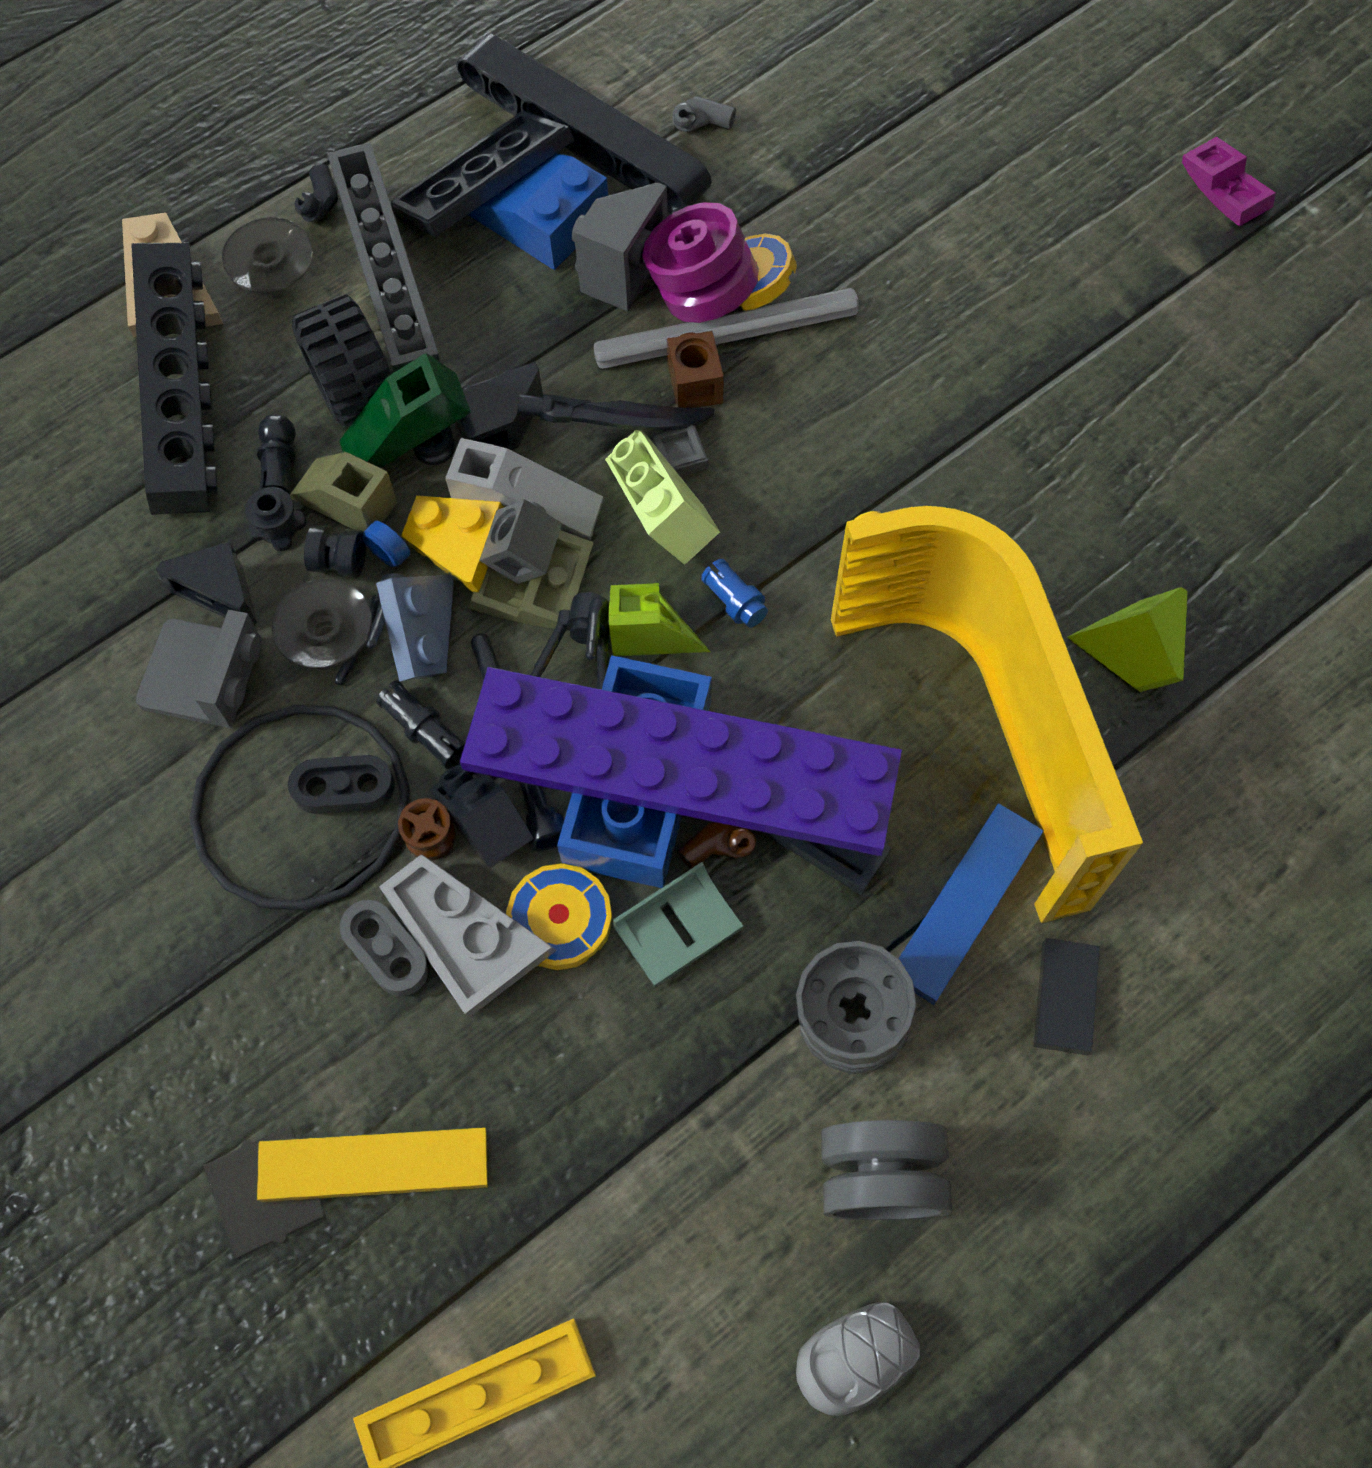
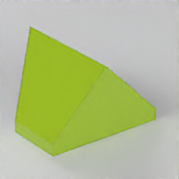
(647, 624)
(1141, 641)

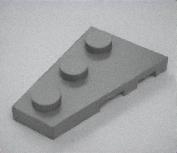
(462, 934)

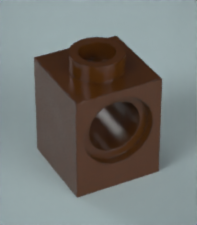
(698, 385)

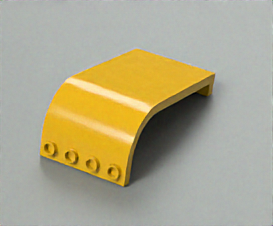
(984, 593)

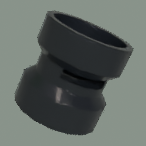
(334, 551)

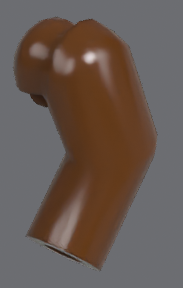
(717, 840)

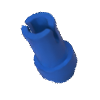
(742, 602)

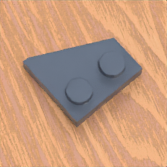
(418, 623)

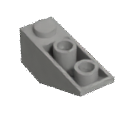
(506, 477)

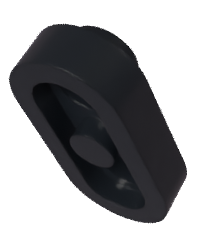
(343, 784)

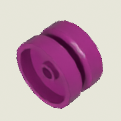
(701, 262)

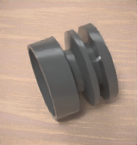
(848, 976)

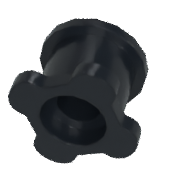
(273, 517)

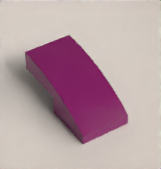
(1223, 180)

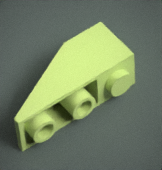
(661, 497)

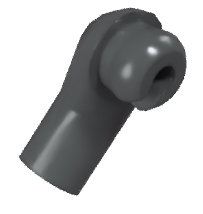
(700, 112)

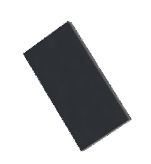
(480, 172)

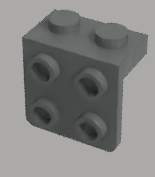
(201, 669)

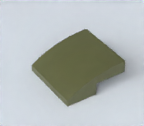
(541, 598)

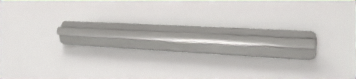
(730, 326)

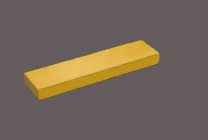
(372, 1164)
(474, 1397)

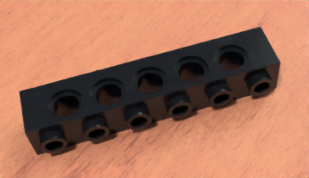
(159, 272)

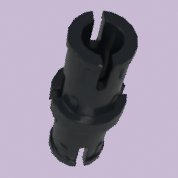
(421, 724)

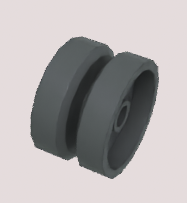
(885, 1170)

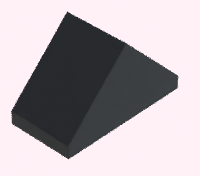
(210, 580)

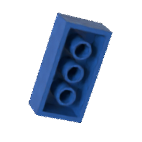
(623, 837)

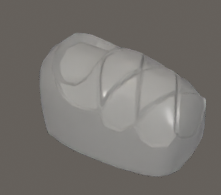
(856, 1359)

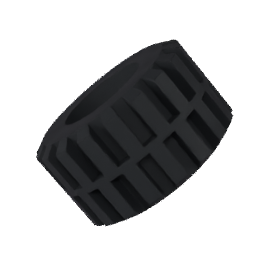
(341, 355)

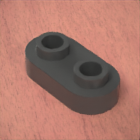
(386, 949)

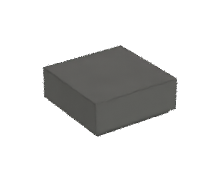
(682, 450)

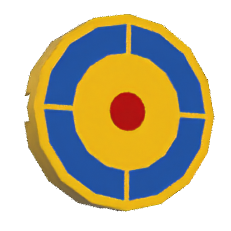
(775, 266)
(565, 910)

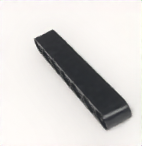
(599, 131)

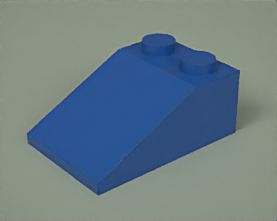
(543, 207)

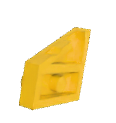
(452, 534)

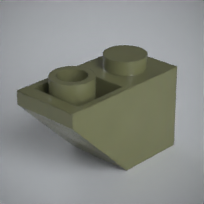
(346, 490)

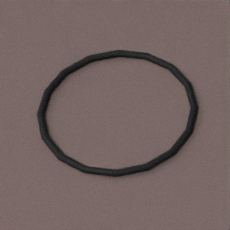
(240, 733)

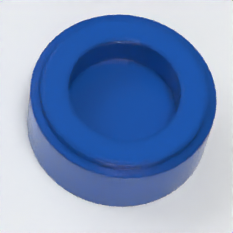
(385, 544)

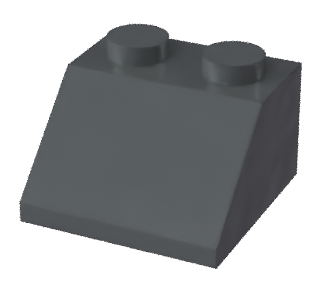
(612, 243)

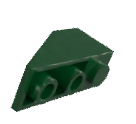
(406, 412)

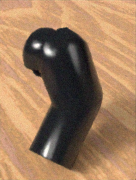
(323, 198)

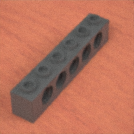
(382, 255)

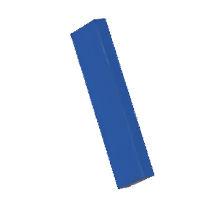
(967, 901)

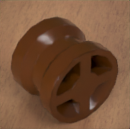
(419, 820)

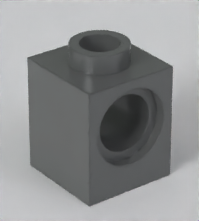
(521, 541)

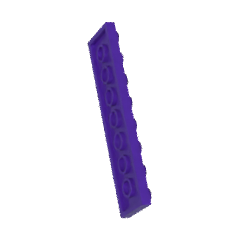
(683, 760)

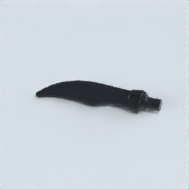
(613, 413)

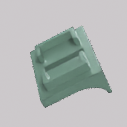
(699, 910)

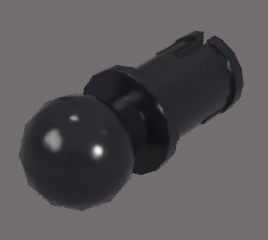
(276, 455)

